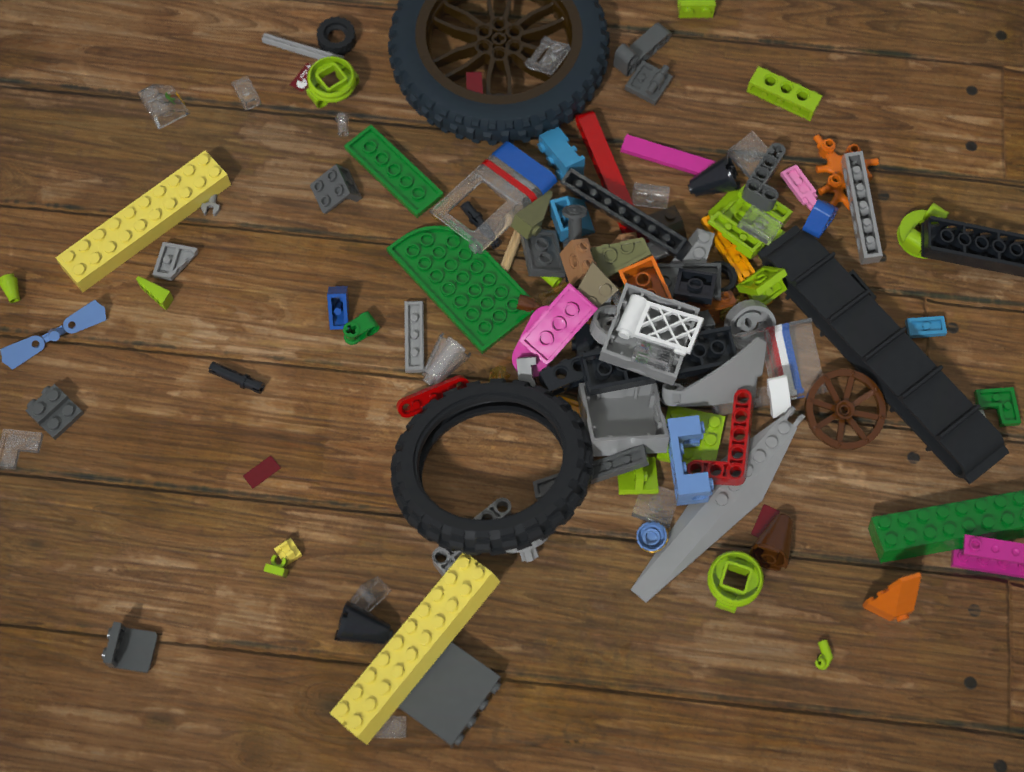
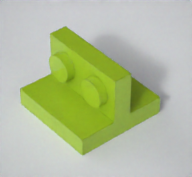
(764, 284)
(640, 480)

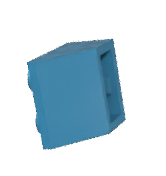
(561, 222)

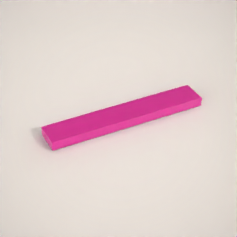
(664, 155)

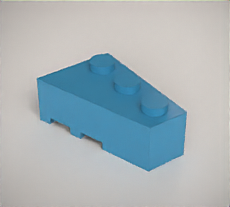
(560, 153)

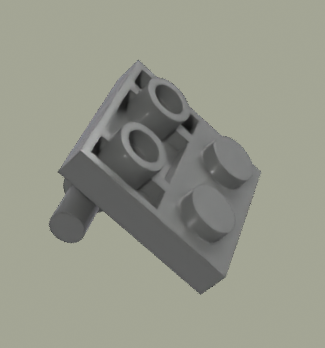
(649, 82)

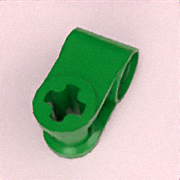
(360, 328)

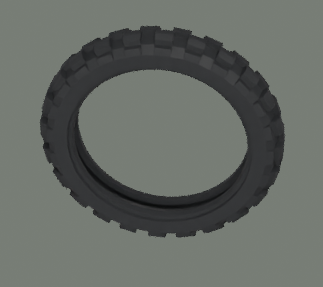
(503, 533)

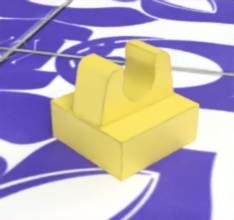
(288, 550)

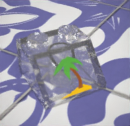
(163, 104)

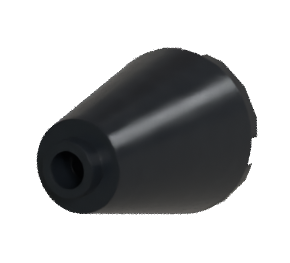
(715, 179)
(361, 626)

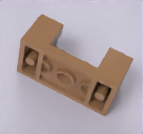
(578, 257)

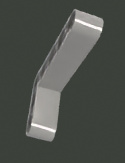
(490, 512)

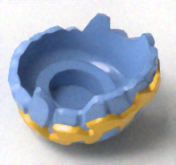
(652, 537)

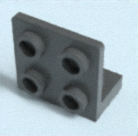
(334, 188)

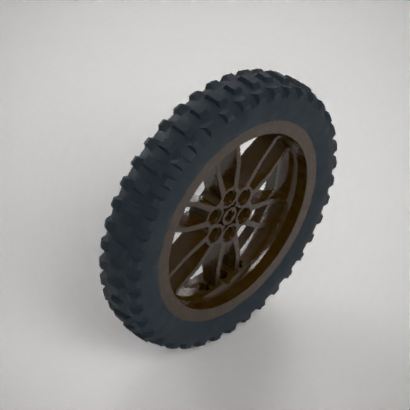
(497, 115)

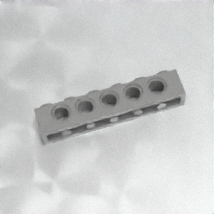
(861, 208)

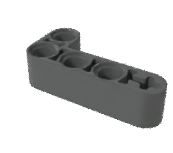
(629, 58)
(756, 188)

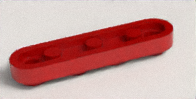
(421, 398)

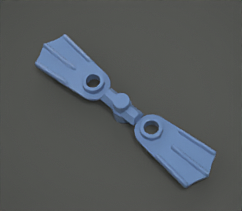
(21, 351)

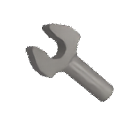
(211, 203)

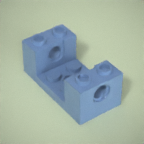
(694, 487)

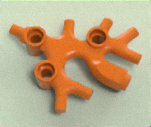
(835, 182)

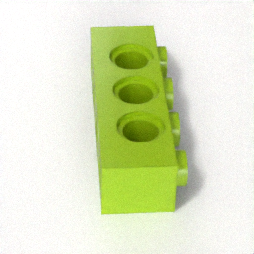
(775, 93)

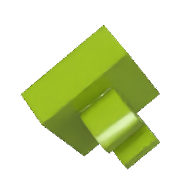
(275, 568)

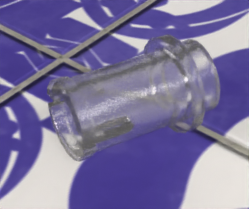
(342, 123)

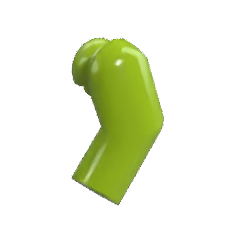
(825, 657)

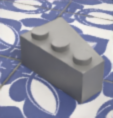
(701, 246)

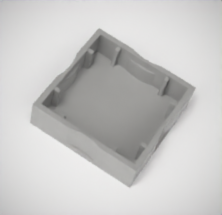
(619, 350)
(624, 420)

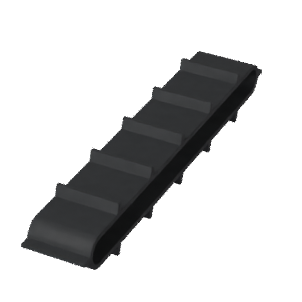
(886, 355)

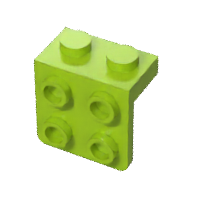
(696, 8)

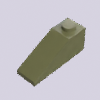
(529, 219)

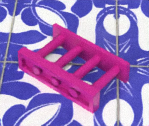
(990, 556)

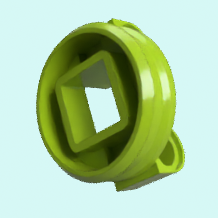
(318, 90)
(908, 236)
(740, 563)

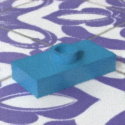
(926, 327)

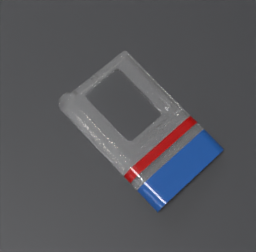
(509, 174)

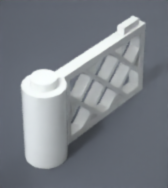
(634, 320)

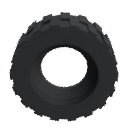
(335, 24)

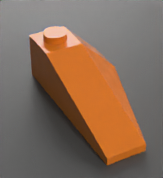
(897, 600)

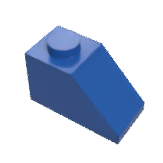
(338, 306)

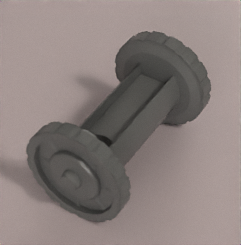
(574, 214)

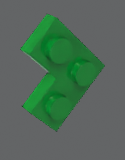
(1003, 401)

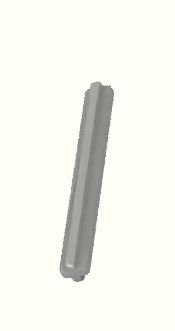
(296, 47)

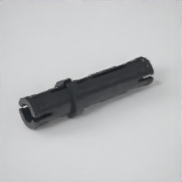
(476, 219)
(231, 375)

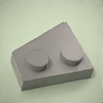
(173, 260)

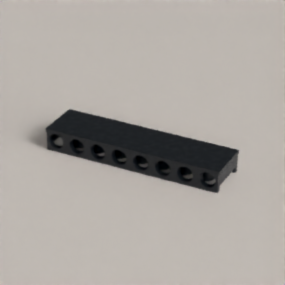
(971, 247)
(709, 352)

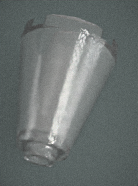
(444, 360)

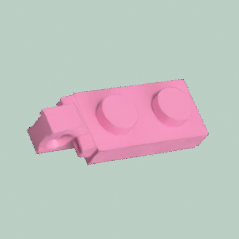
(800, 186)

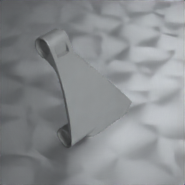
(722, 383)

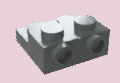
(53, 411)

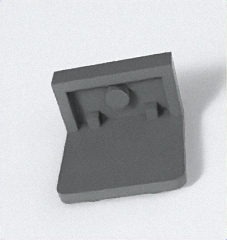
(129, 648)

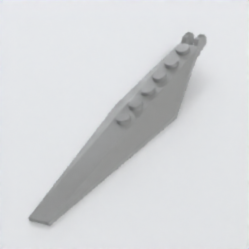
(707, 522)

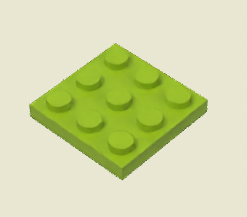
(711, 439)

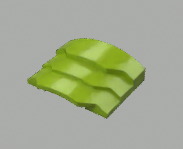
(729, 212)

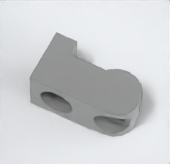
(525, 369)

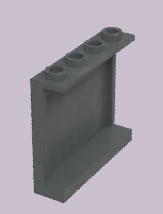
(451, 694)

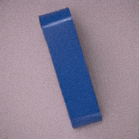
(820, 218)

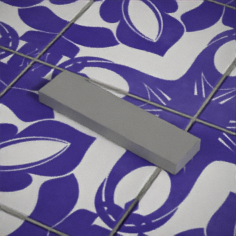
(414, 336)

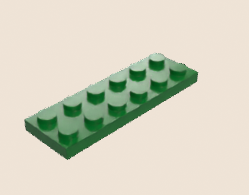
(394, 171)

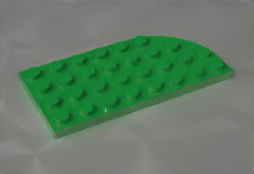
(462, 284)

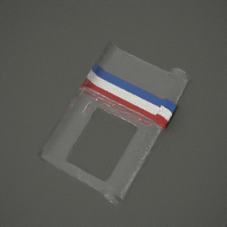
(788, 352)

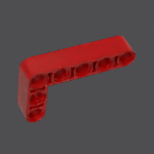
(735, 446)

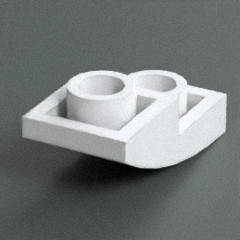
(779, 396)

